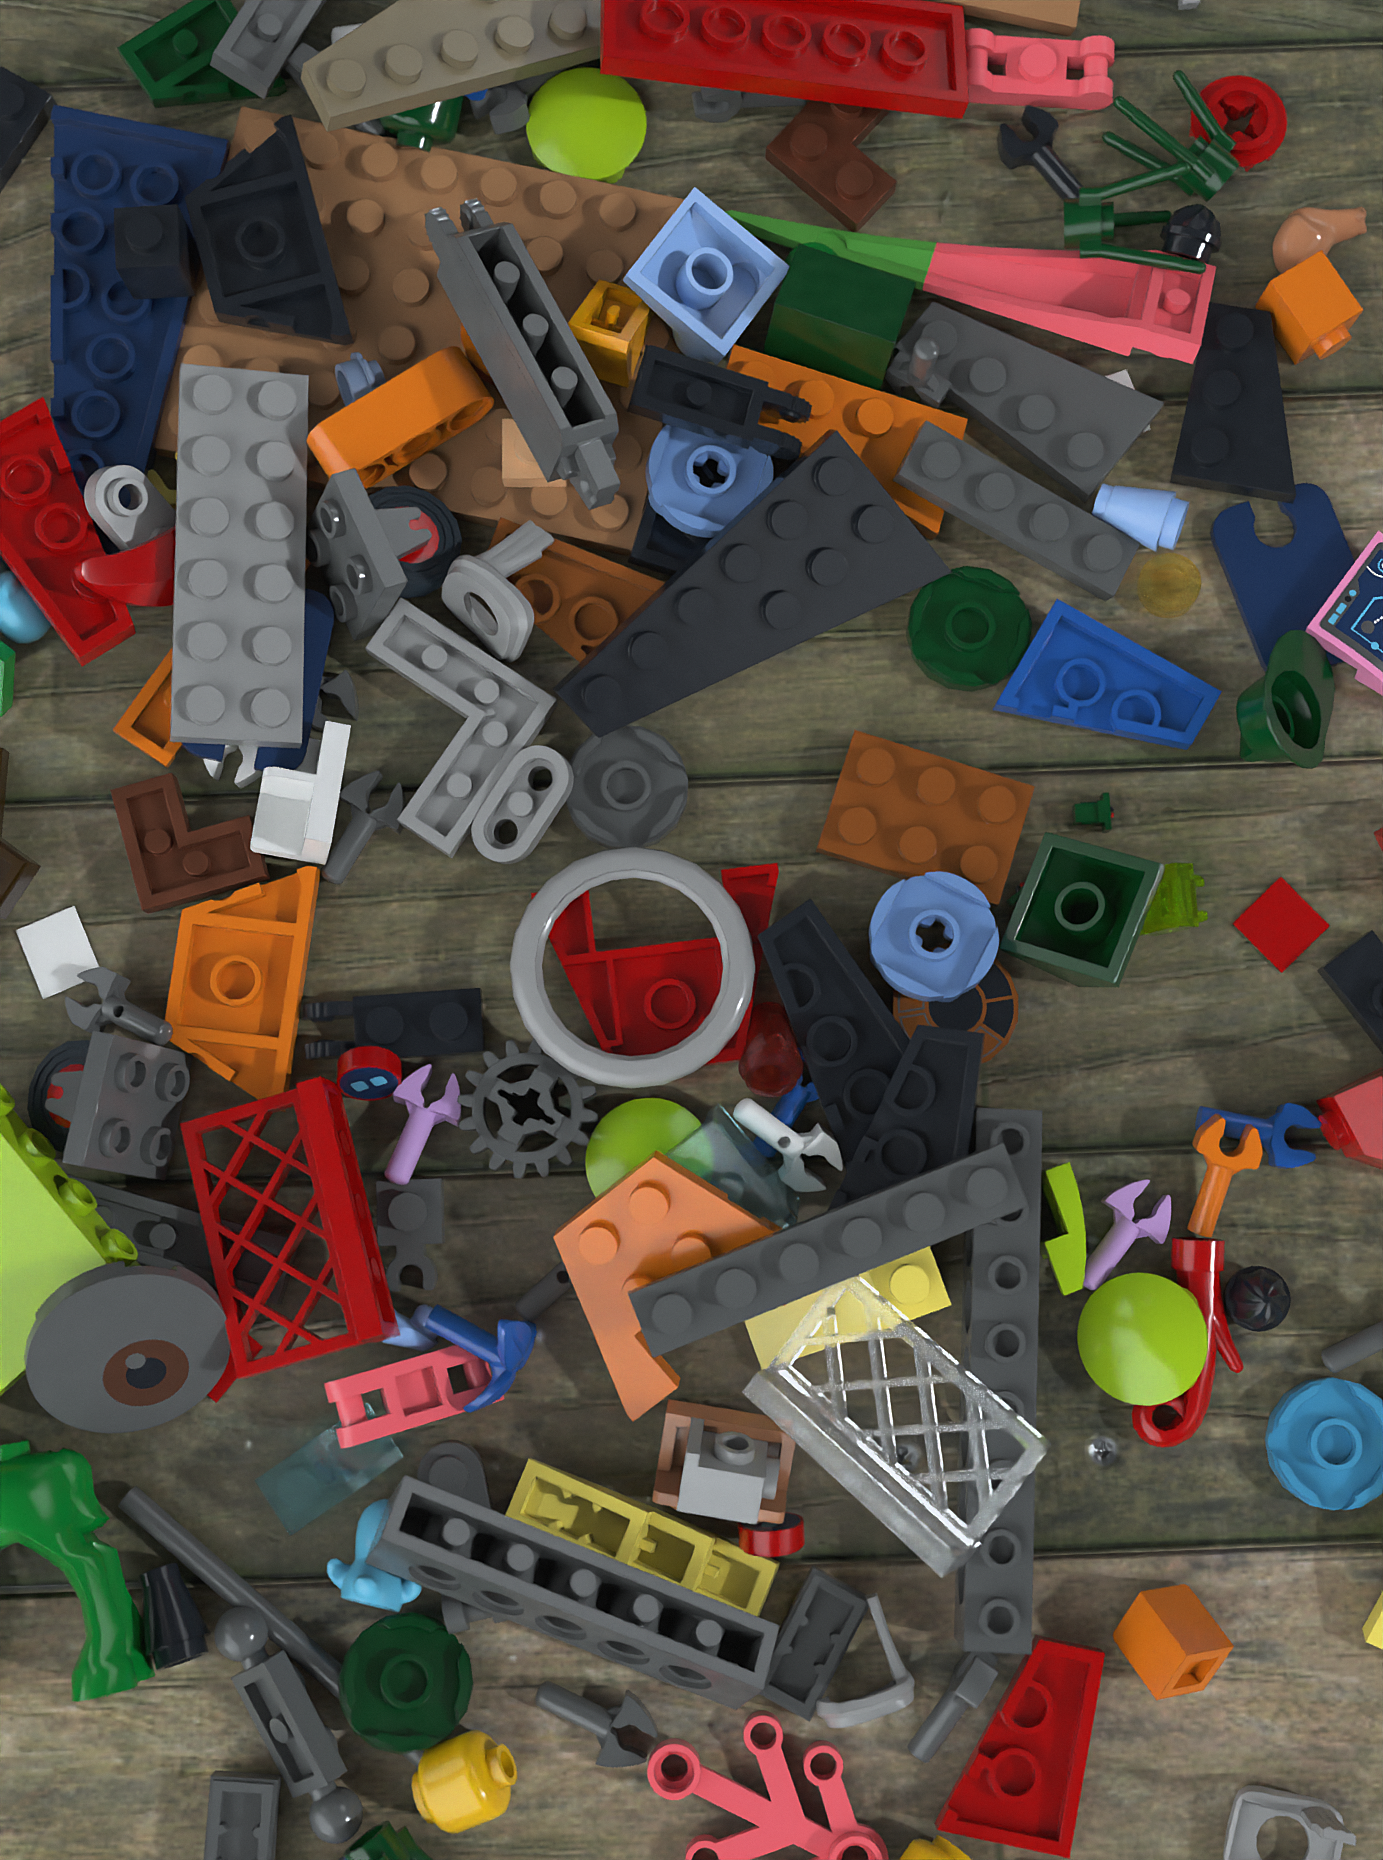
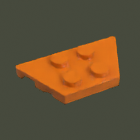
(244, 980)

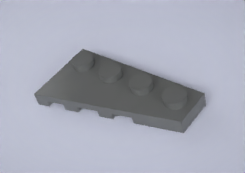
(1035, 401)

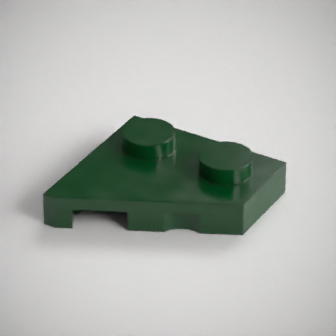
(176, 55)

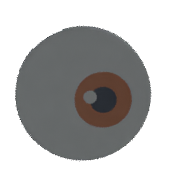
(126, 1347)

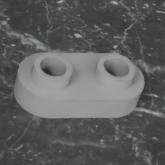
(130, 526)
(518, 801)

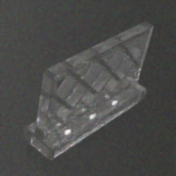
(873, 1471)

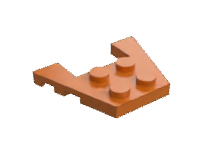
(636, 1233)

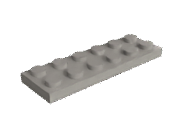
(239, 557)

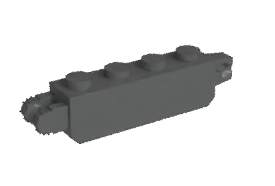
(528, 350)

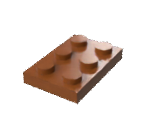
(924, 814)

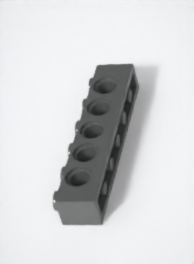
(573, 1594)

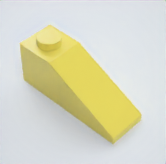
(907, 1283)

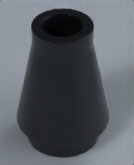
(171, 1619)

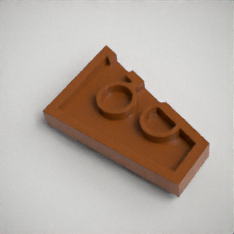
(577, 593)

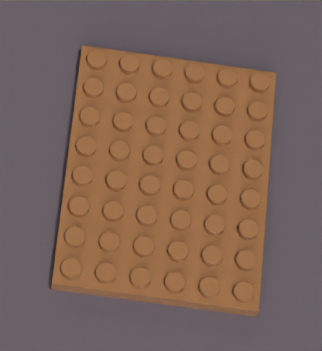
(399, 313)

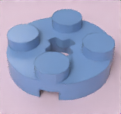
(678, 492)
(920, 902)

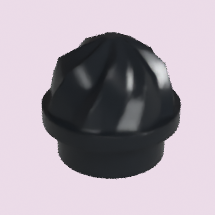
(1192, 233)
(1257, 1298)

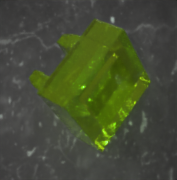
(1175, 902)

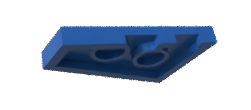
(1105, 684)

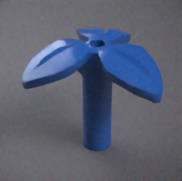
(503, 1353)

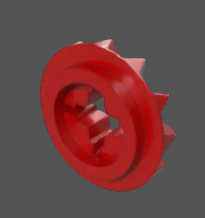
(1237, 98)

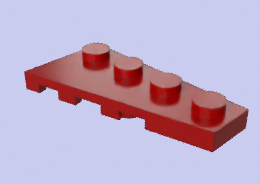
(50, 531)

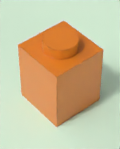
(1310, 309)

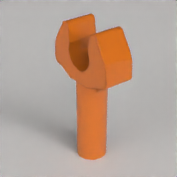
(1220, 1170)

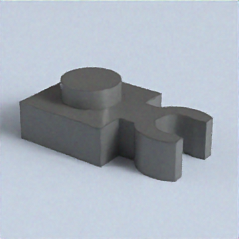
(411, 1219)

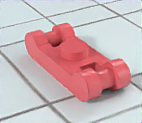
(1037, 70)
(411, 1392)

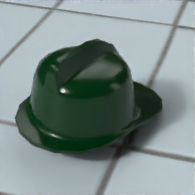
(1290, 706)

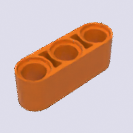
(402, 418)

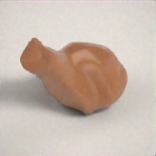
(1314, 230)

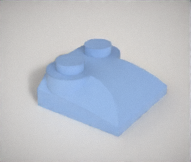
(705, 277)

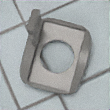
(487, 578)
(879, 1702)
(1257, 1804)

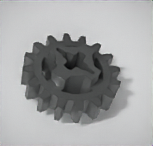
(512, 1135)

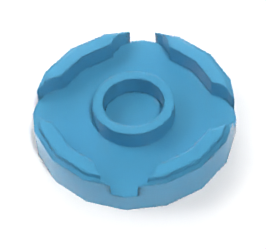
(1328, 1443)

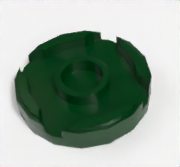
(968, 629)
(405, 1683)

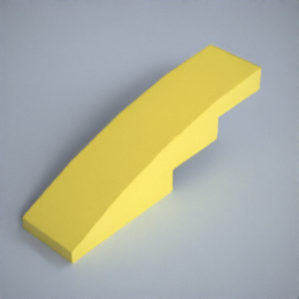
(641, 1536)

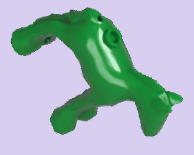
(53, 1511)

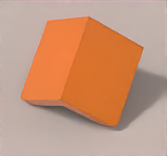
(1172, 1641)

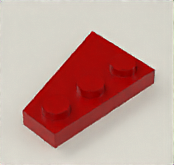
(1032, 1755)

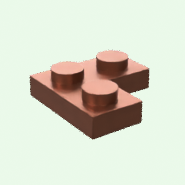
(823, 160)
(170, 859)

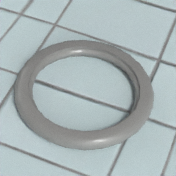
(641, 1069)

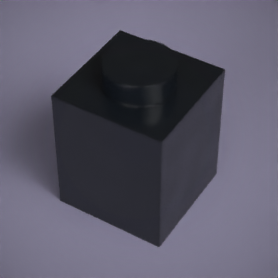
(154, 251)

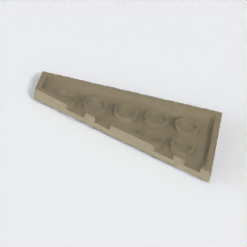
(446, 50)

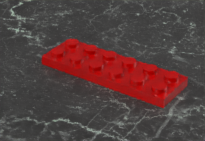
(815, 50)

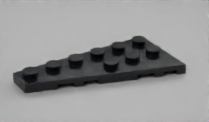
(784, 570)

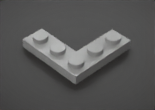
(500, 711)

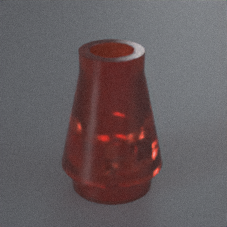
(770, 1053)

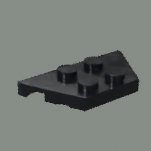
(267, 244)

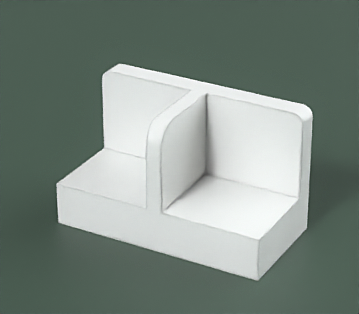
(301, 804)

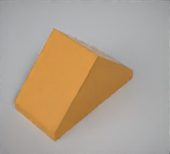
(612, 330)

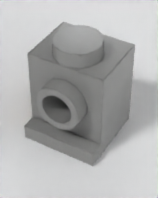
(726, 1475)

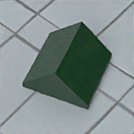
(838, 317)
(1081, 911)

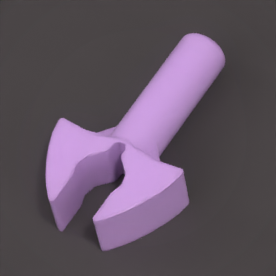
(420, 1121)
(1125, 1231)

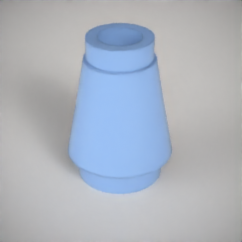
(1142, 514)

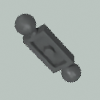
(289, 1724)

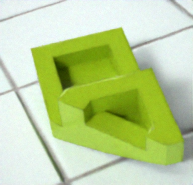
(1067, 1248)

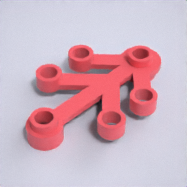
(777, 1819)

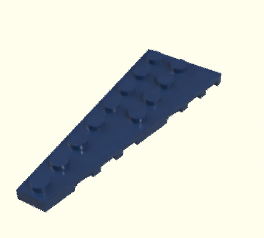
(105, 347)

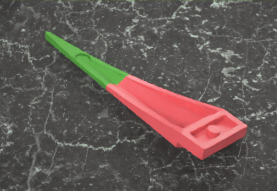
(1055, 290)

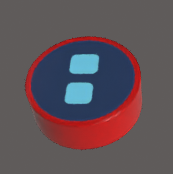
(368, 1073)
(772, 1539)

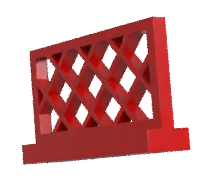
(343, 1213)

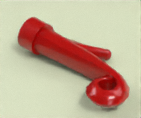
(1198, 1270)

